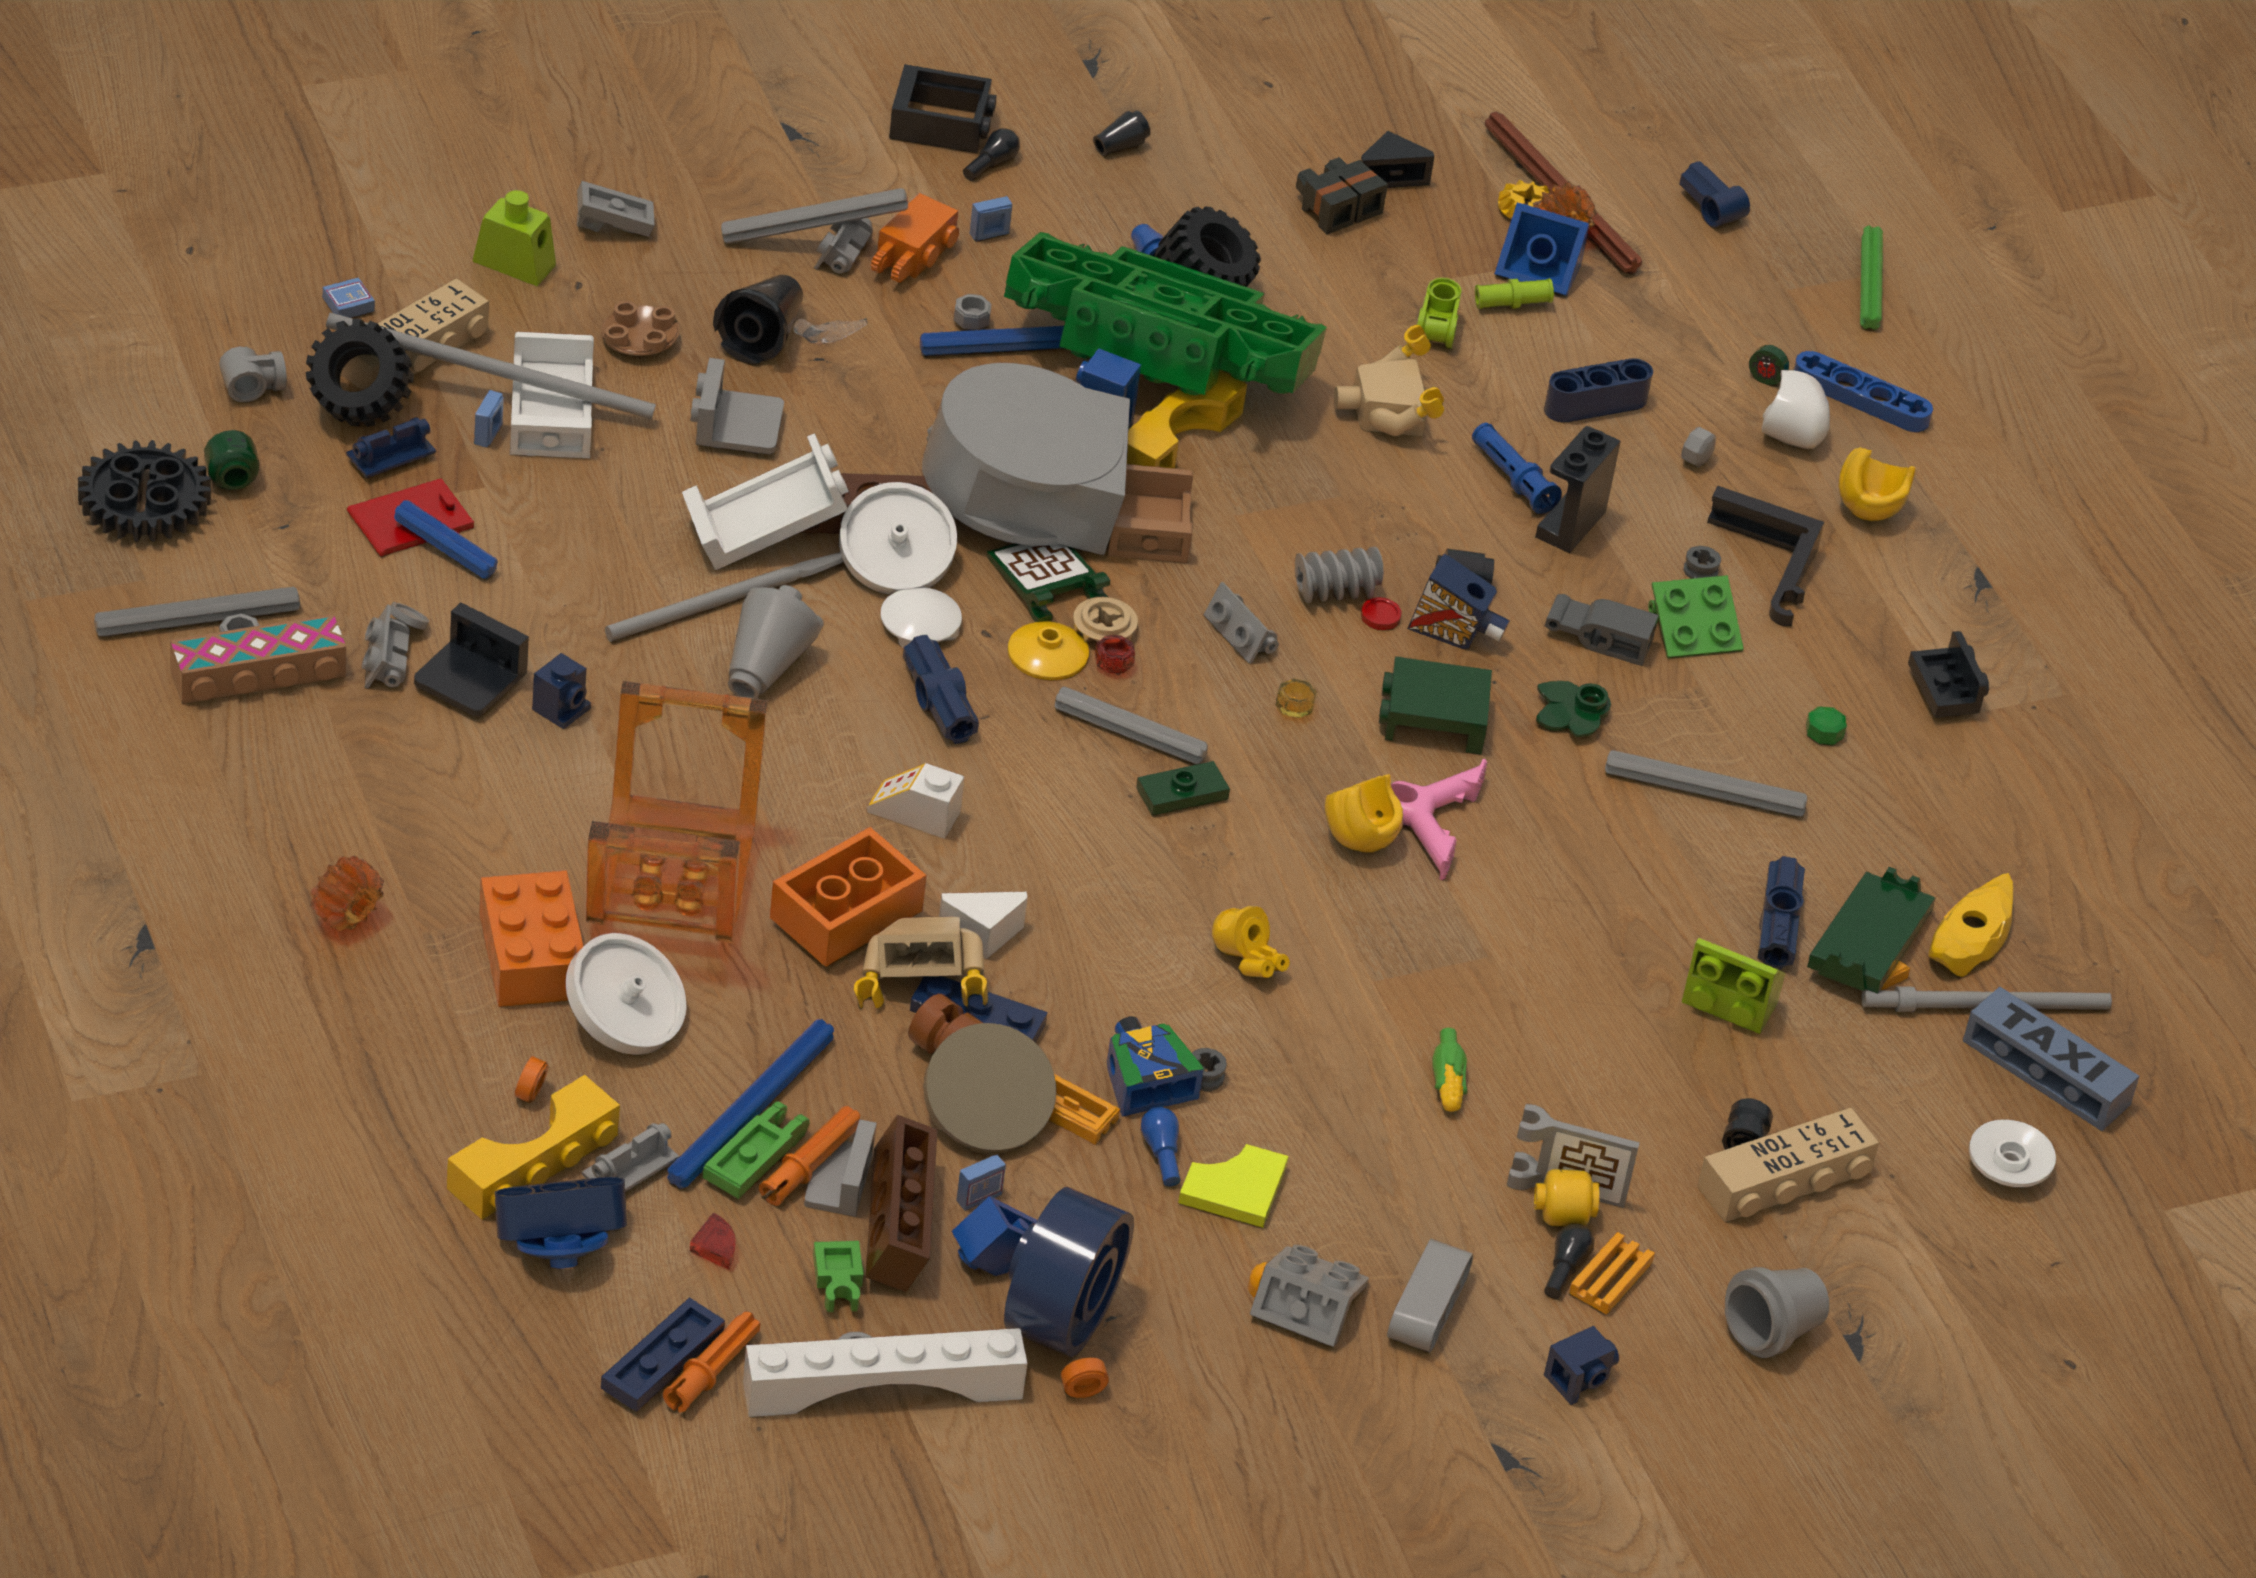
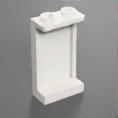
(545, 420)
(768, 506)

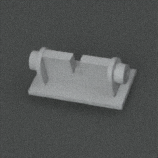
(844, 246)
(1239, 624)
(386, 651)
(637, 1159)

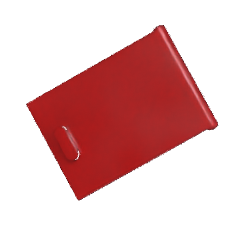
(388, 536)

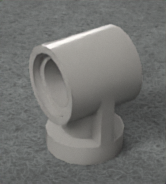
(251, 374)

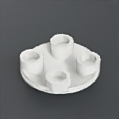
(919, 613)

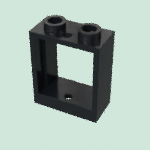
(944, 90)

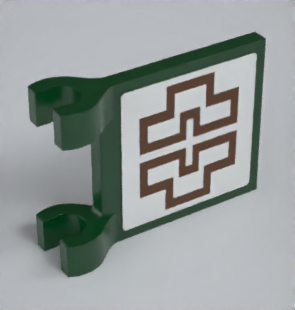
(1045, 572)

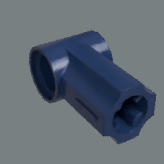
(1717, 201)

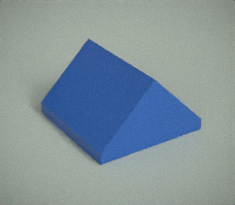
(1543, 247)

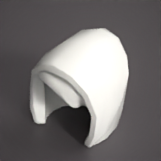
(1798, 412)

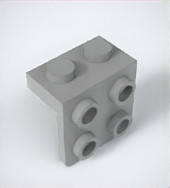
(733, 417)

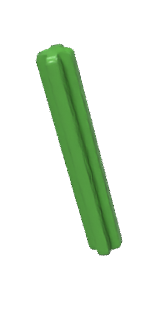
(1871, 277)

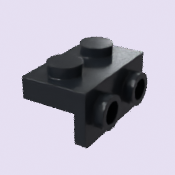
(1950, 678)

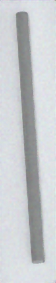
(514, 372)

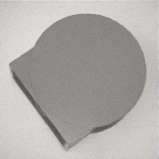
(1029, 456)

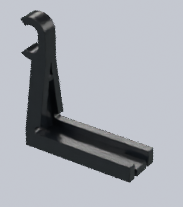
(1776, 527)

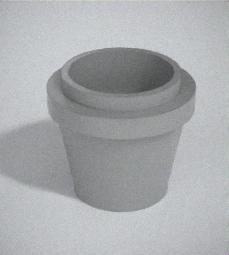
(1774, 1308)

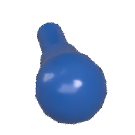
(1161, 1133)

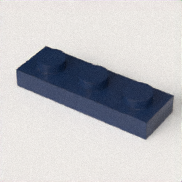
(997, 1010)
(662, 1354)

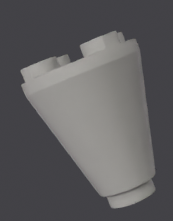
(770, 638)

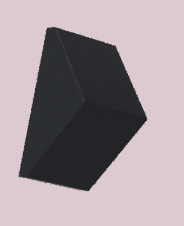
(1399, 161)

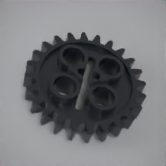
(114, 488)

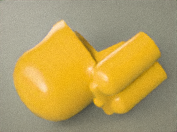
(1246, 935)

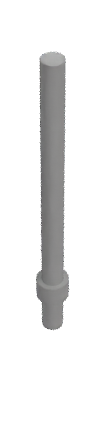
(1908, 999)

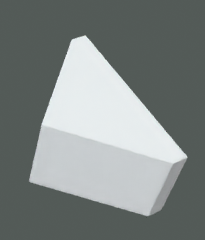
(990, 915)

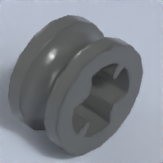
(1705, 555)
(1213, 1061)

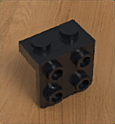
(477, 662)

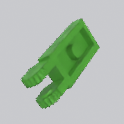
(754, 1150)

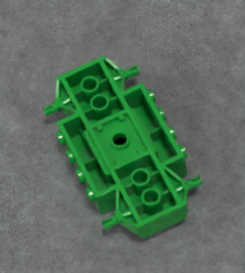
(1163, 317)

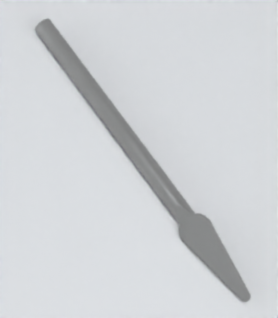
(719, 597)

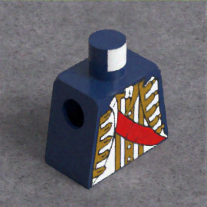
(1457, 606)

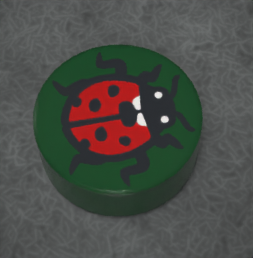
(1767, 364)

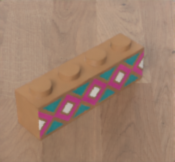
(257, 658)

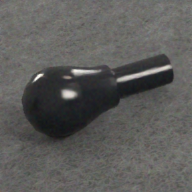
(999, 148)
(1572, 1248)

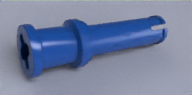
(1525, 476)

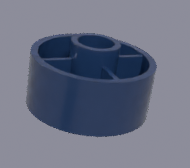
(1067, 1270)

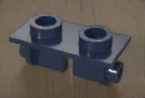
(384, 452)

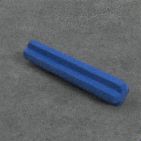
(445, 539)

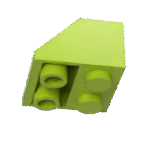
(1732, 986)

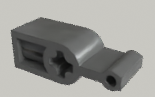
(1605, 627)

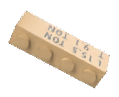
(446, 316)
(1788, 1165)

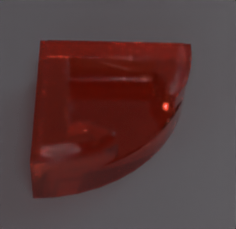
(715, 1242)

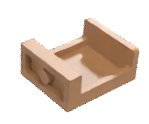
(1154, 515)

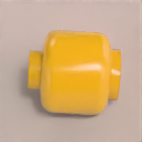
(1567, 1197)

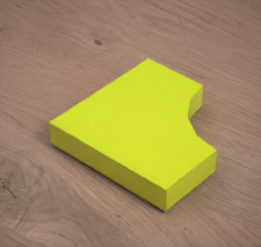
(1236, 1188)

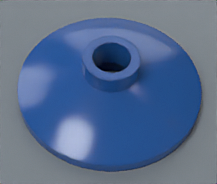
(563, 1249)

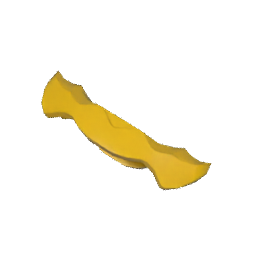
(1963, 946)

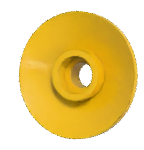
(1048, 651)

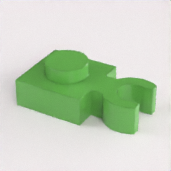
(839, 1271)

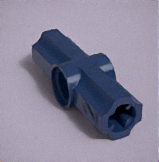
(940, 689)
(1781, 912)

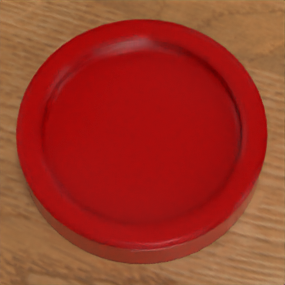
(1381, 613)

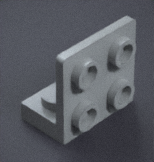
(1307, 1293)

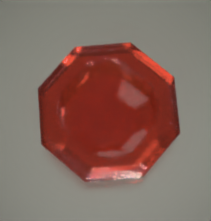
(1114, 654)

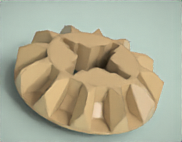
(1111, 611)

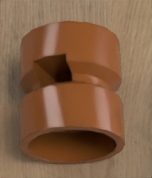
(937, 1021)

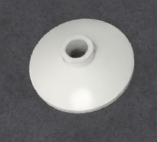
(2012, 1153)

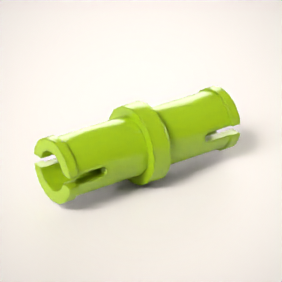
(1514, 293)

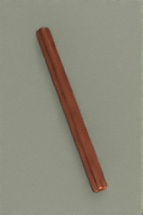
(1547, 175)

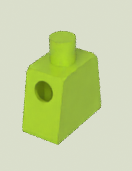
(516, 240)

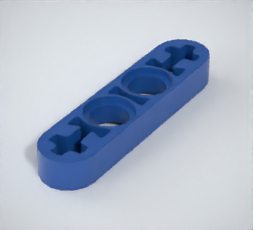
(1912, 410)

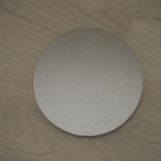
(989, 1088)

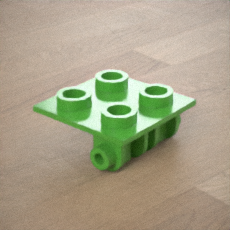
(1696, 616)

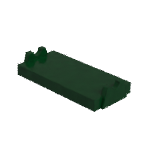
(1872, 931)

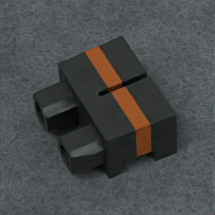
(1342, 194)

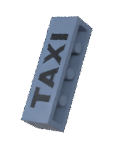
(2050, 1058)

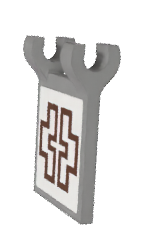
(1572, 1147)

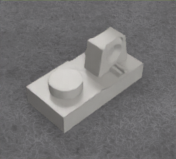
(604, 205)

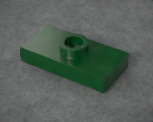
(1182, 788)

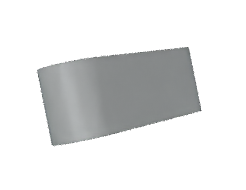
(1430, 1295)

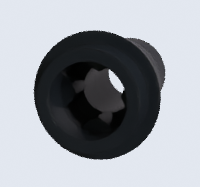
(1123, 133)

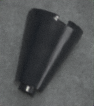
(758, 318)

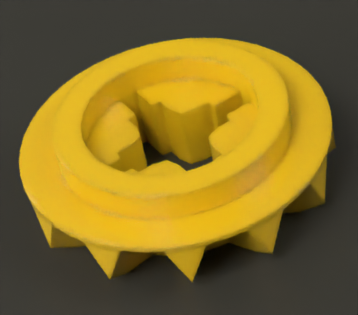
(1518, 193)

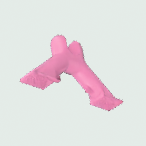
(1421, 801)

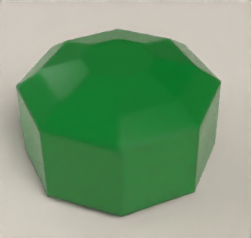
(1826, 725)

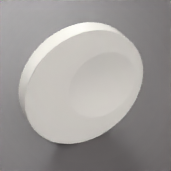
(897, 538)
(626, 993)

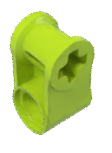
(1440, 311)

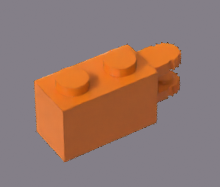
(915, 238)

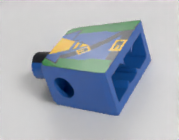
(1151, 1067)

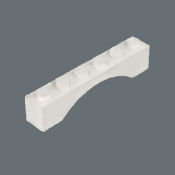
(798, 1374)

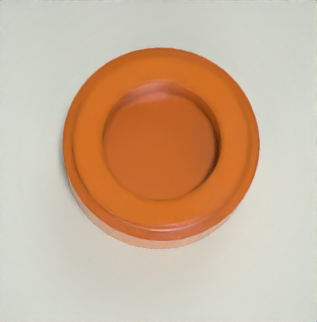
(531, 1079)
(1084, 1377)

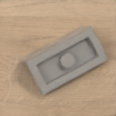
(841, 1178)

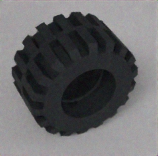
(1212, 245)
(337, 351)

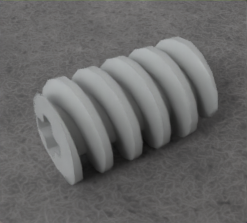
(1339, 572)

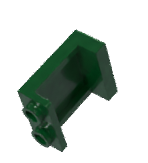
(1437, 699)

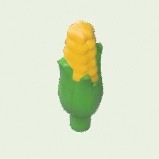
(1449, 1070)

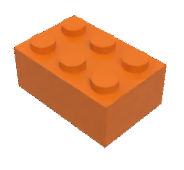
(847, 896)
(529, 935)

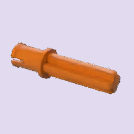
(798, 1167)
(701, 1372)

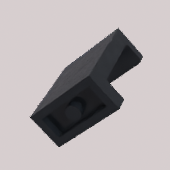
(1589, 470)

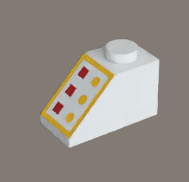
(921, 799)

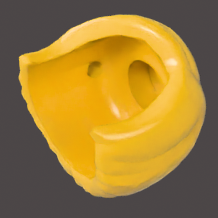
(1873, 488)
(1365, 815)

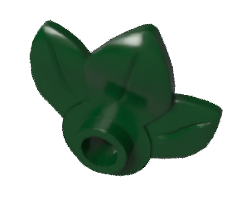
(1573, 707)

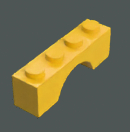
(1153, 436)
(578, 1122)

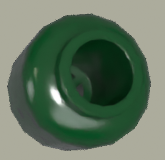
(231, 459)

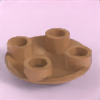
(640, 329)

